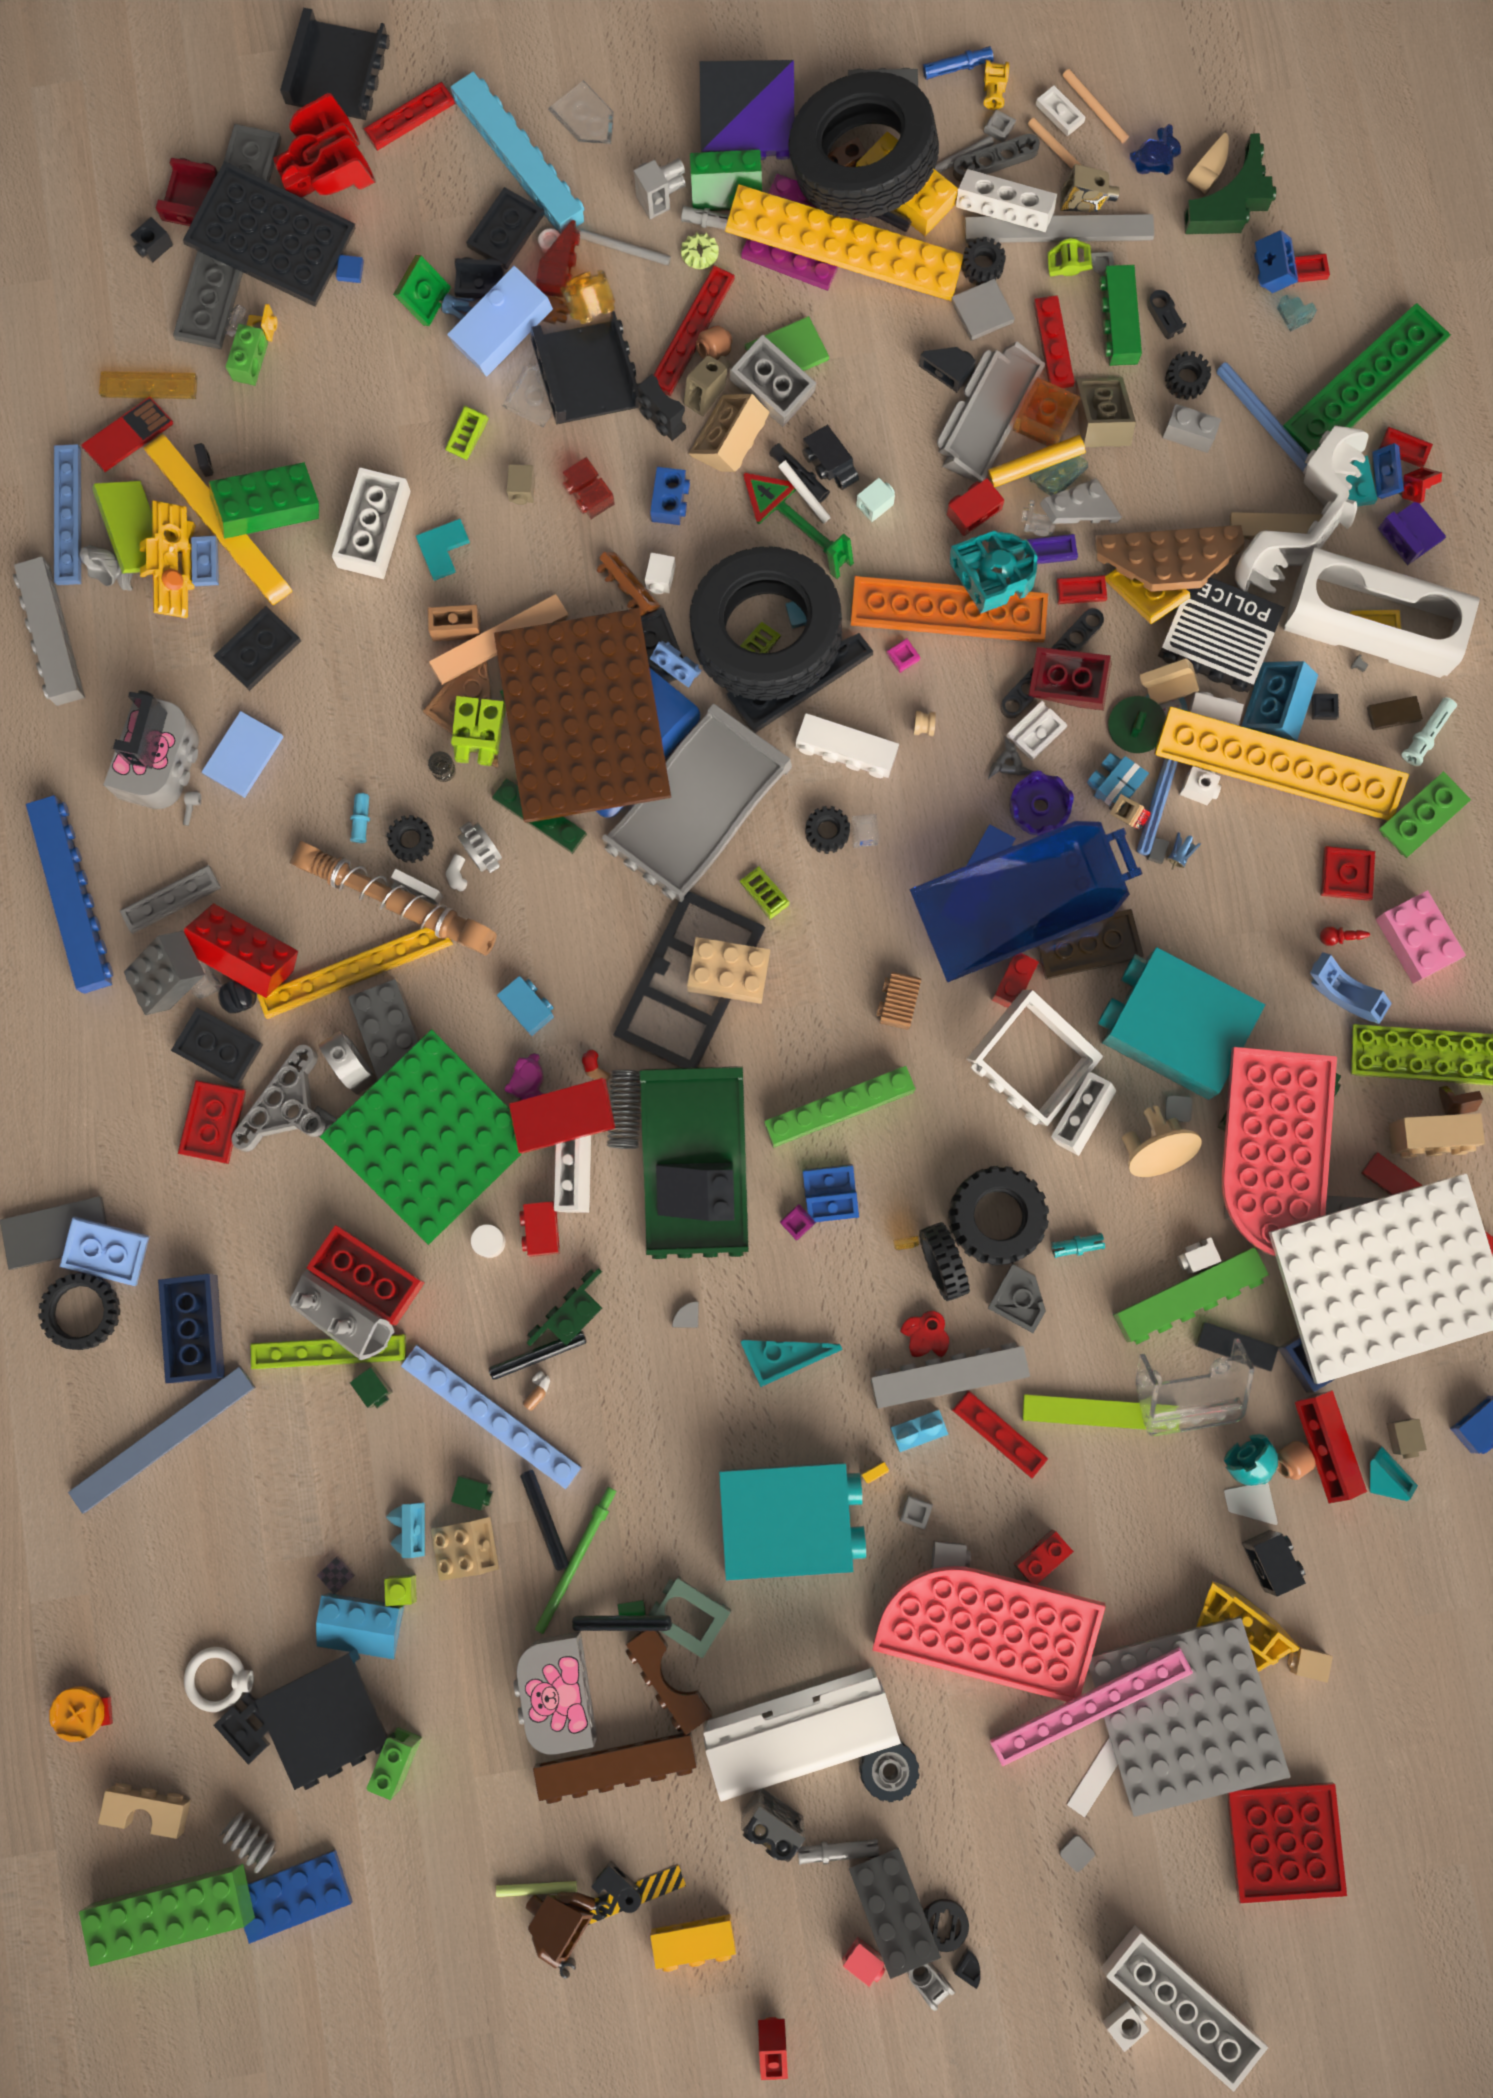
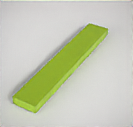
(318, 1353)
(1082, 1412)

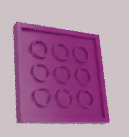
(785, 262)

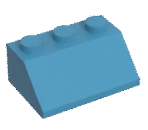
(1280, 699)
(358, 1624)

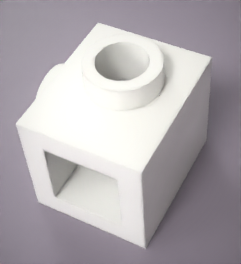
(1201, 785)

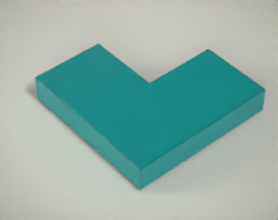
(436, 545)

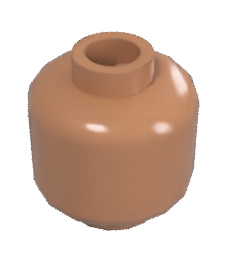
(714, 342)
(1295, 1460)

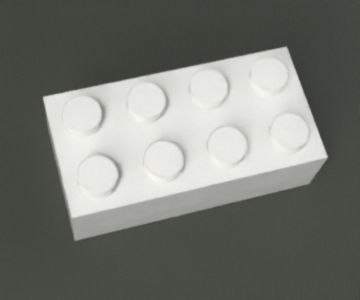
(371, 523)

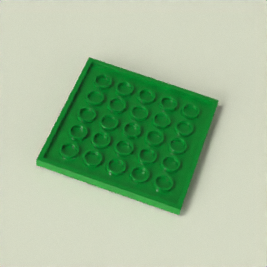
(426, 1137)

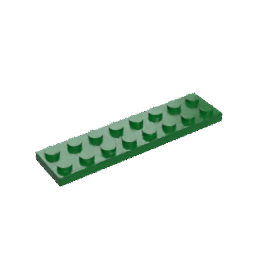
(1368, 377)

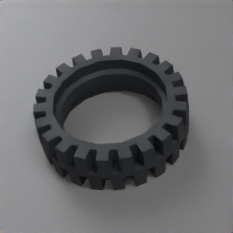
(944, 1261)
(49, 1305)

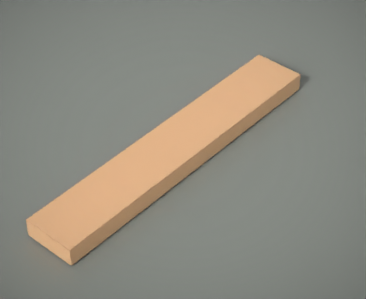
(484, 647)

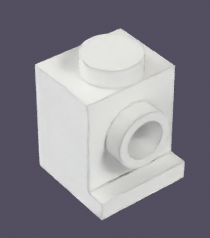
(1199, 1256)

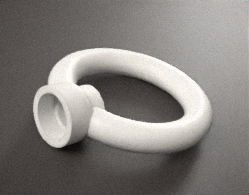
(241, 1681)

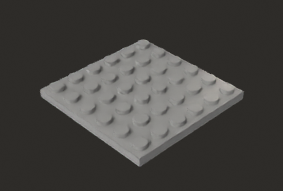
(1199, 1732)

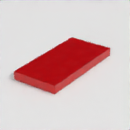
(562, 1115)

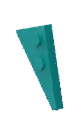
(778, 1359)

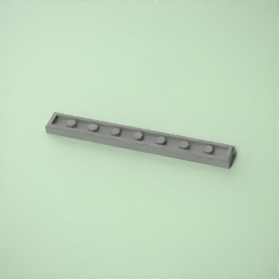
(1079, 227)

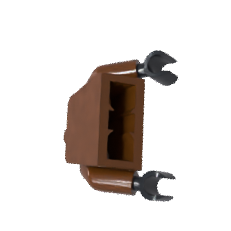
(560, 1924)

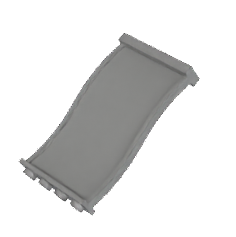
(714, 787)

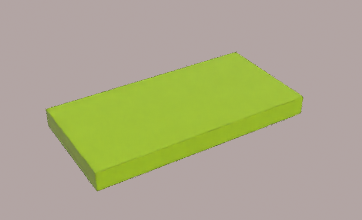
(126, 520)

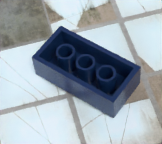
(191, 1328)

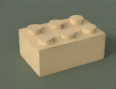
(728, 970)
(1436, 1135)

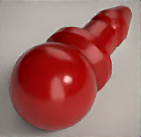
(1331, 936)

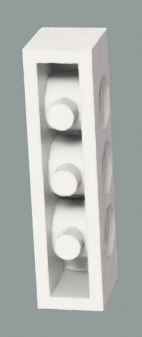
(1006, 200)

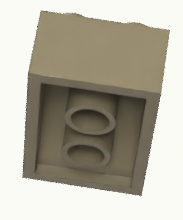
(1104, 412)

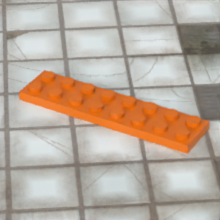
(945, 610)

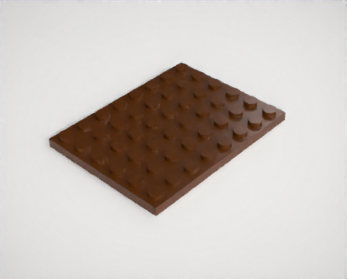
(582, 715)

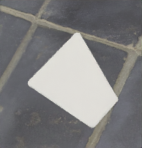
(1252, 1502)

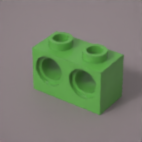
(247, 354)

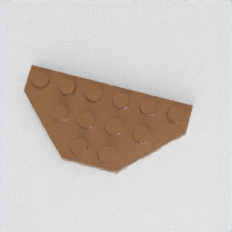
(1171, 556)

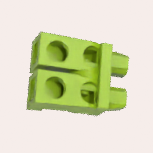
(477, 729)

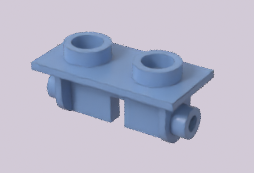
(669, 659)

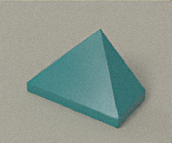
(1389, 1478)

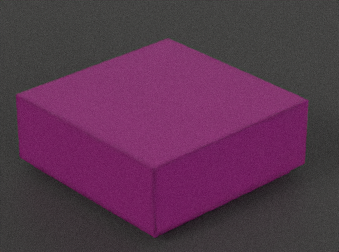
(797, 1222)

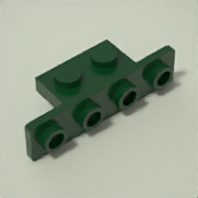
(572, 1315)

